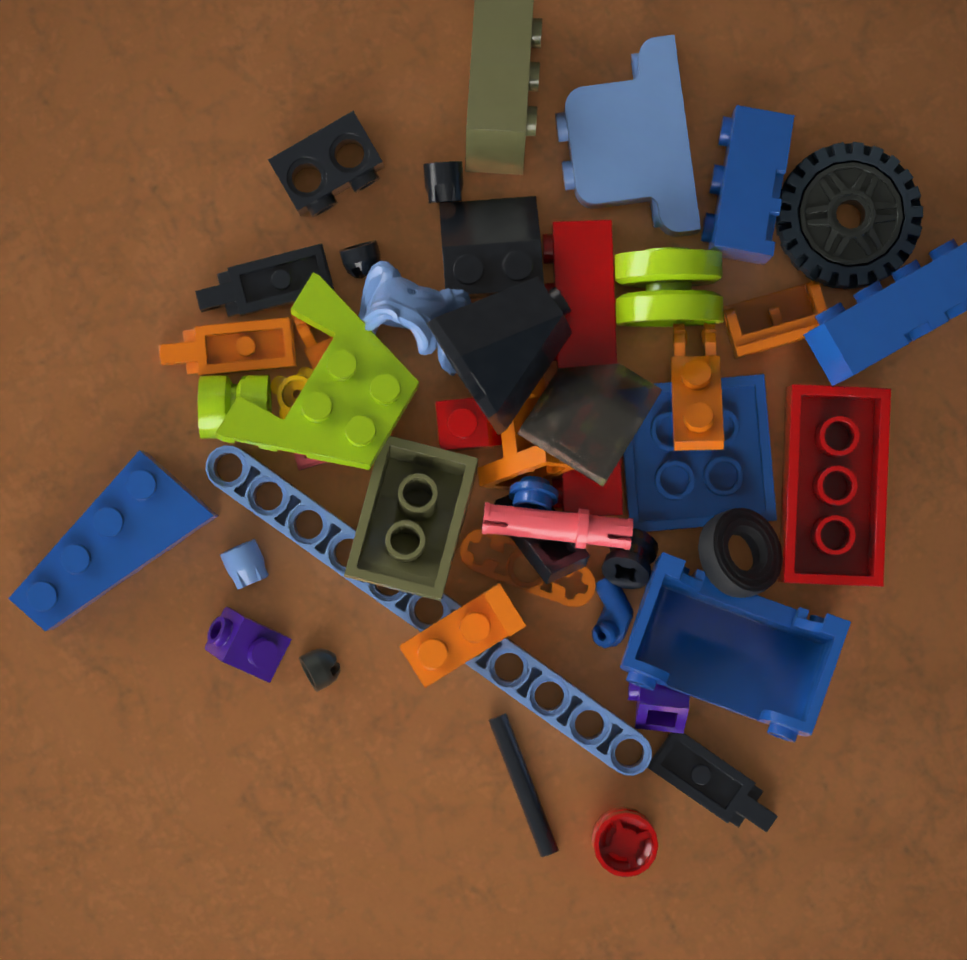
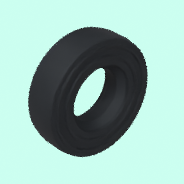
(763, 545)

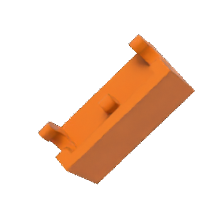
(773, 319)

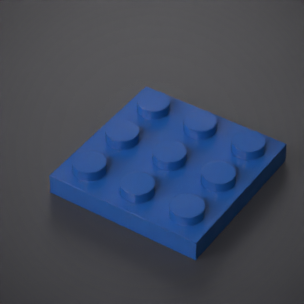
(692, 486)

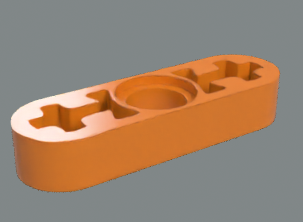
(488, 566)

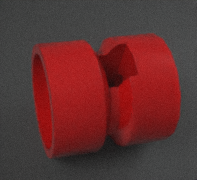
(624, 842)

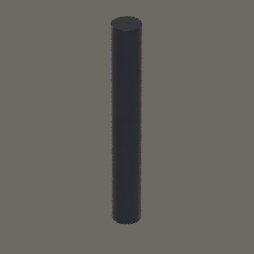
(523, 785)

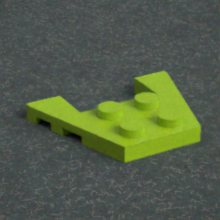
(348, 399)

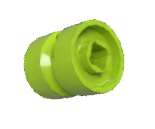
(218, 394)

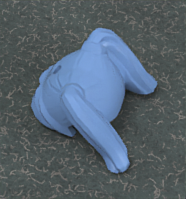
(403, 304)

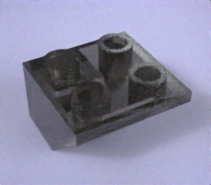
(590, 416)

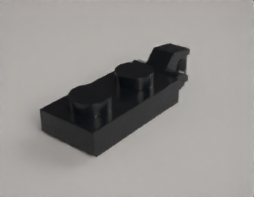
(265, 282)
(710, 781)

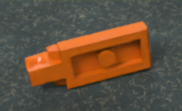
(234, 347)

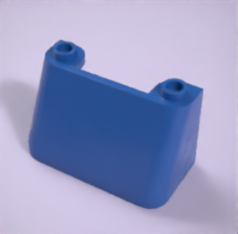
(733, 650)

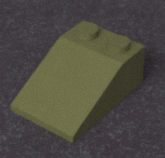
(412, 518)

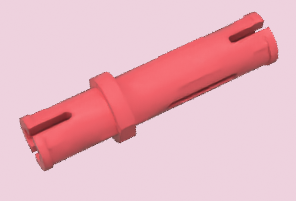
(558, 526)

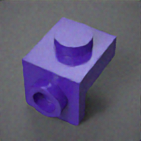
(246, 644)

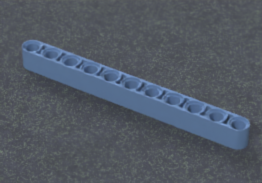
(403, 604)

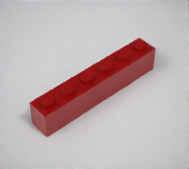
(585, 279)

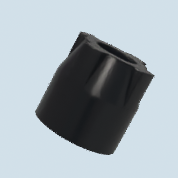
(443, 181)

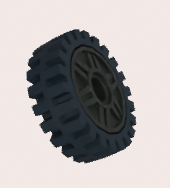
(887, 210)

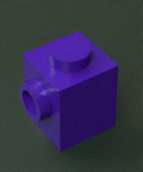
(659, 708)

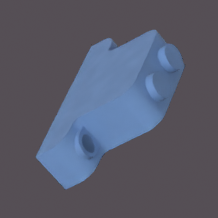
(634, 141)

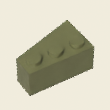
(500, 85)

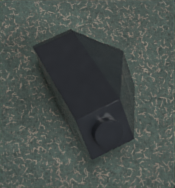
(504, 345)

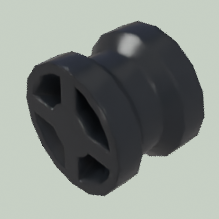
(631, 567)

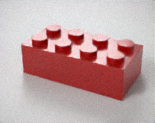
(835, 485)

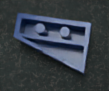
(748, 184)

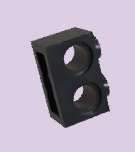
(320, 153)

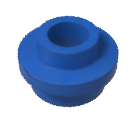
(533, 493)

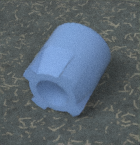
(245, 564)

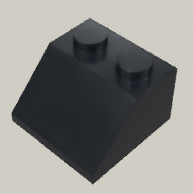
(490, 244)

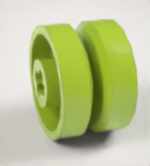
(668, 281)

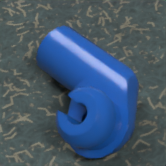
(614, 617)

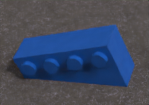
(891, 315)
(116, 537)

